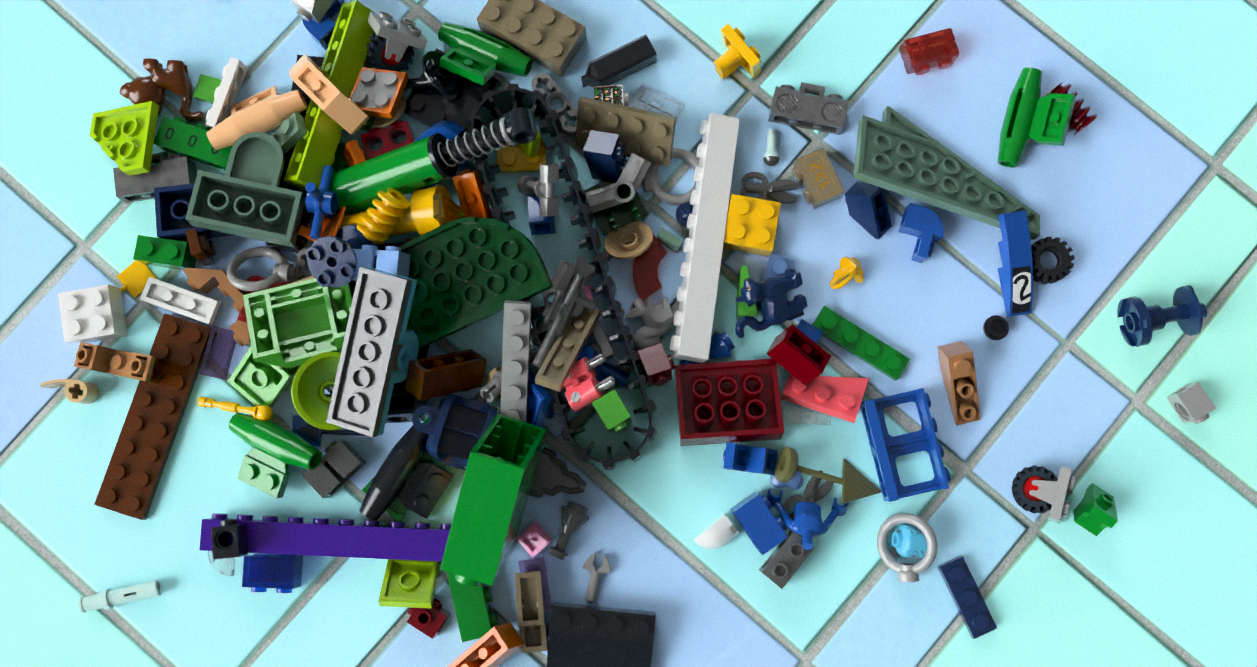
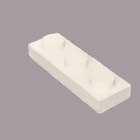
(227, 92)
(180, 300)

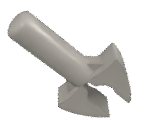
(595, 576)

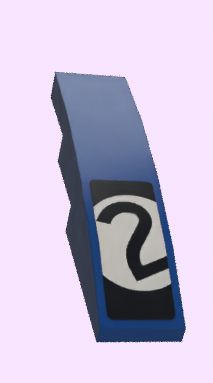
(1017, 264)

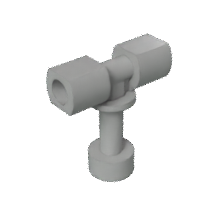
(542, 188)

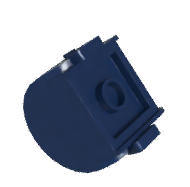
(454, 428)

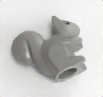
(656, 320)

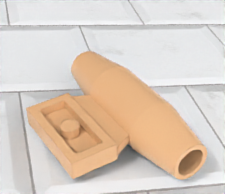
(256, 114)

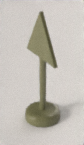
(854, 483)

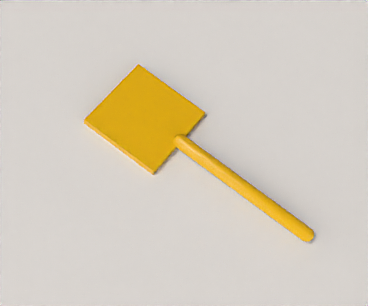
(135, 278)

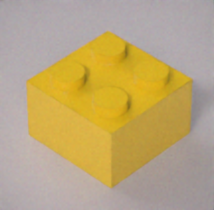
(751, 225)

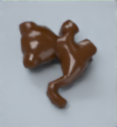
(152, 87)

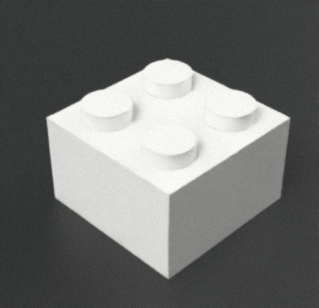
(92, 314)

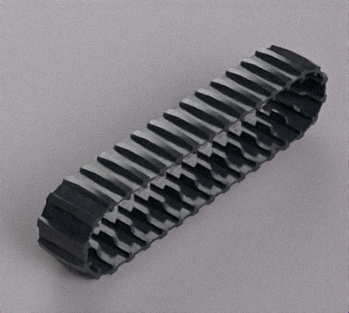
(491, 108)

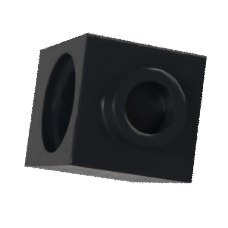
(221, 548)

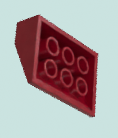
(728, 402)

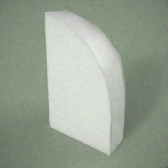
(717, 534)

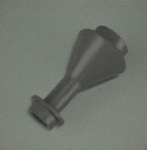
(572, 519)

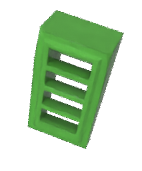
(741, 307)

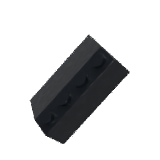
(599, 636)

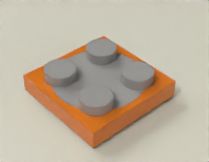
(379, 91)

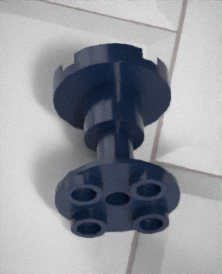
(333, 258)
(1142, 320)

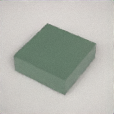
(669, 240)

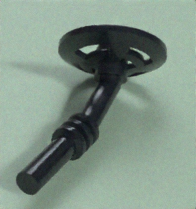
(436, 76)

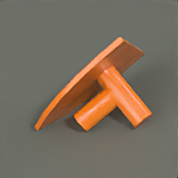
(330, 230)

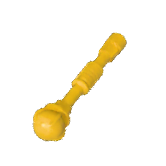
(260, 412)

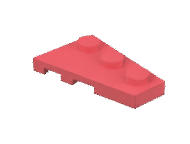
(828, 394)

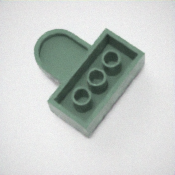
(248, 195)

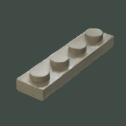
(566, 350)

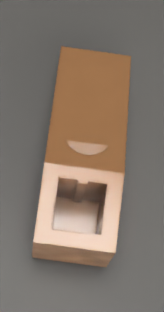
(960, 382)

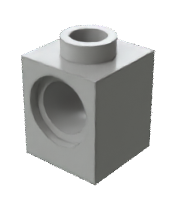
(1191, 403)

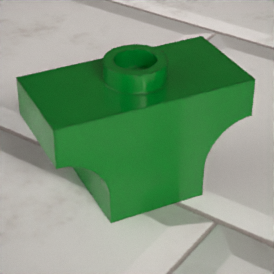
(1096, 510)

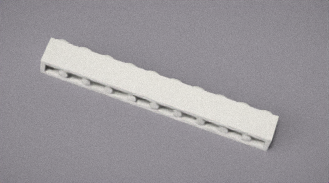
(705, 238)

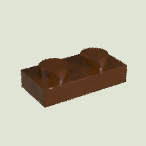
(201, 247)

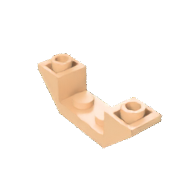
(327, 95)

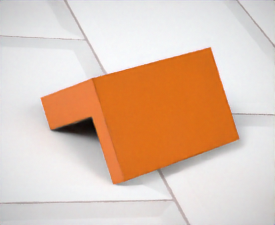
(471, 195)

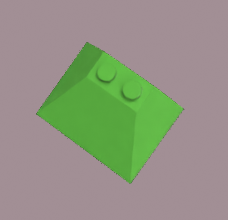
(296, 321)

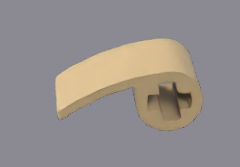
(74, 388)

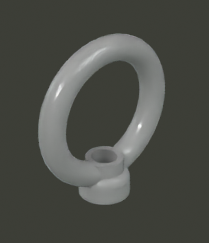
(651, 179)
(282, 270)
(907, 571)

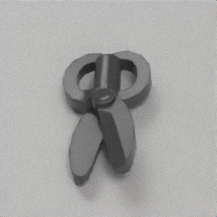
(773, 190)
(811, 494)

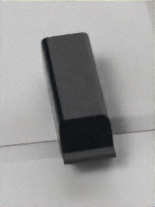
(620, 63)

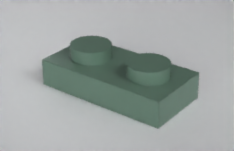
(290, 132)

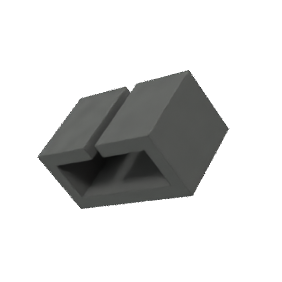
(334, 469)

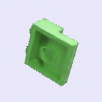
(261, 381)

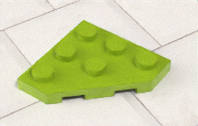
(127, 135)

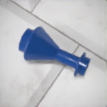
(719, 347)

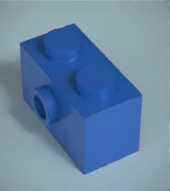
(759, 523)

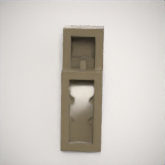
(531, 611)

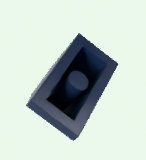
(869, 208)

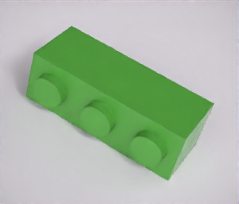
(612, 412)

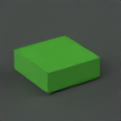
(206, 88)

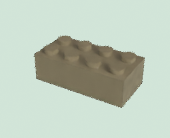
(535, 31)

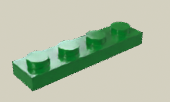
(860, 343)

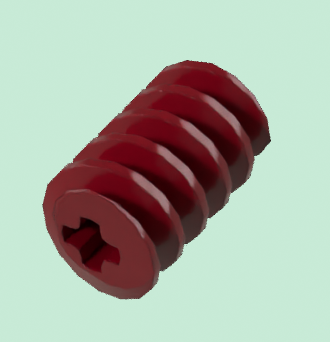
(1079, 116)

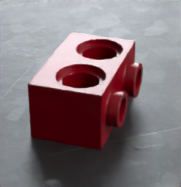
(388, 136)

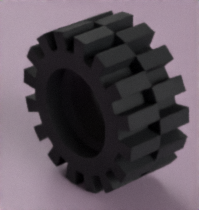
(1061, 254)

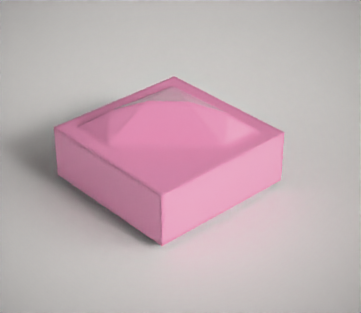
(534, 539)

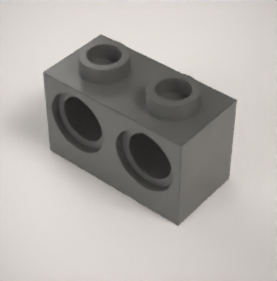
(785, 560)

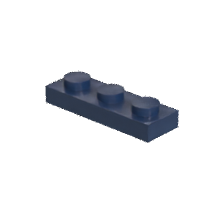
(967, 597)

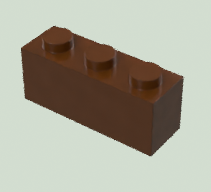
(445, 374)

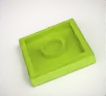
(409, 583)

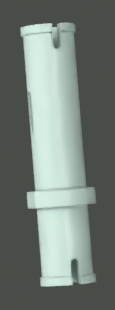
(109, 598)

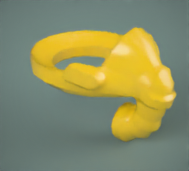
(847, 266)

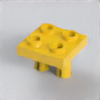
(737, 54)

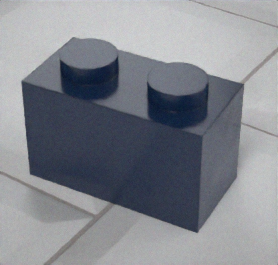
(604, 156)

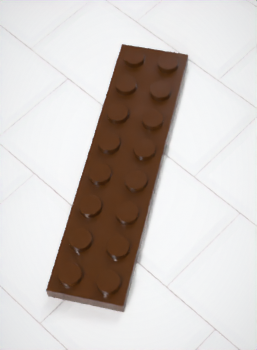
(154, 419)

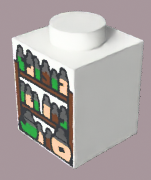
(611, 94)

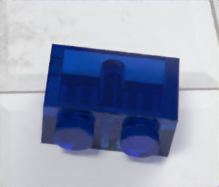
(272, 571)

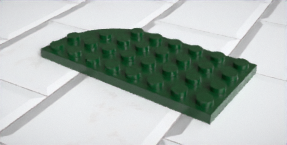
(468, 274)

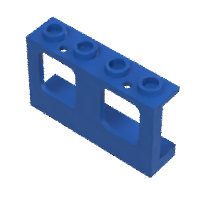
(887, 448)

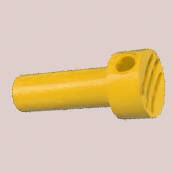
(416, 217)

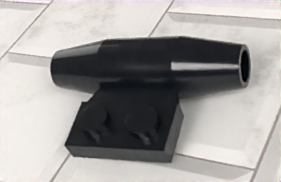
(407, 478)

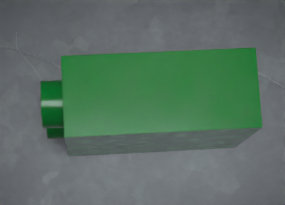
(492, 500)

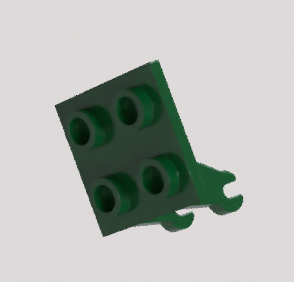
(620, 215)

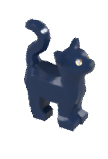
(774, 301)

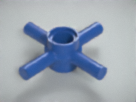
(321, 201)

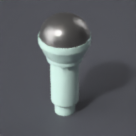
(771, 155)

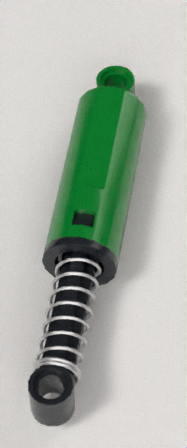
(426, 161)

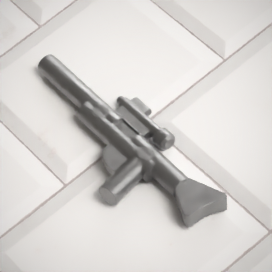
(560, 312)

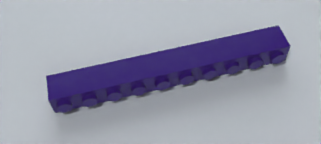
(335, 539)

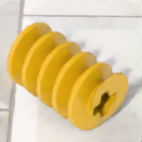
(384, 217)

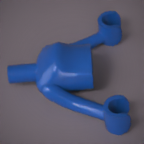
(807, 518)

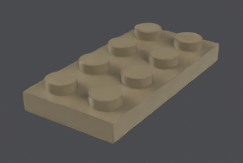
(640, 131)

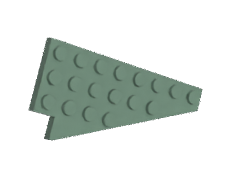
(915, 165)

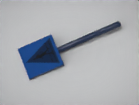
(313, 434)

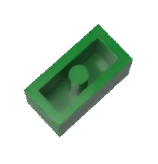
(163, 253)

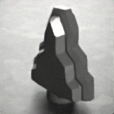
(554, 477)

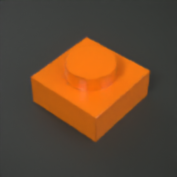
(353, 153)

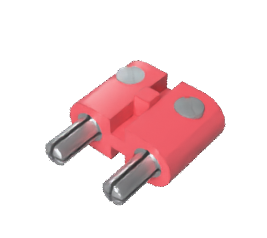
(582, 385)

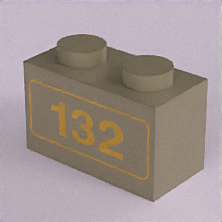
(818, 178)

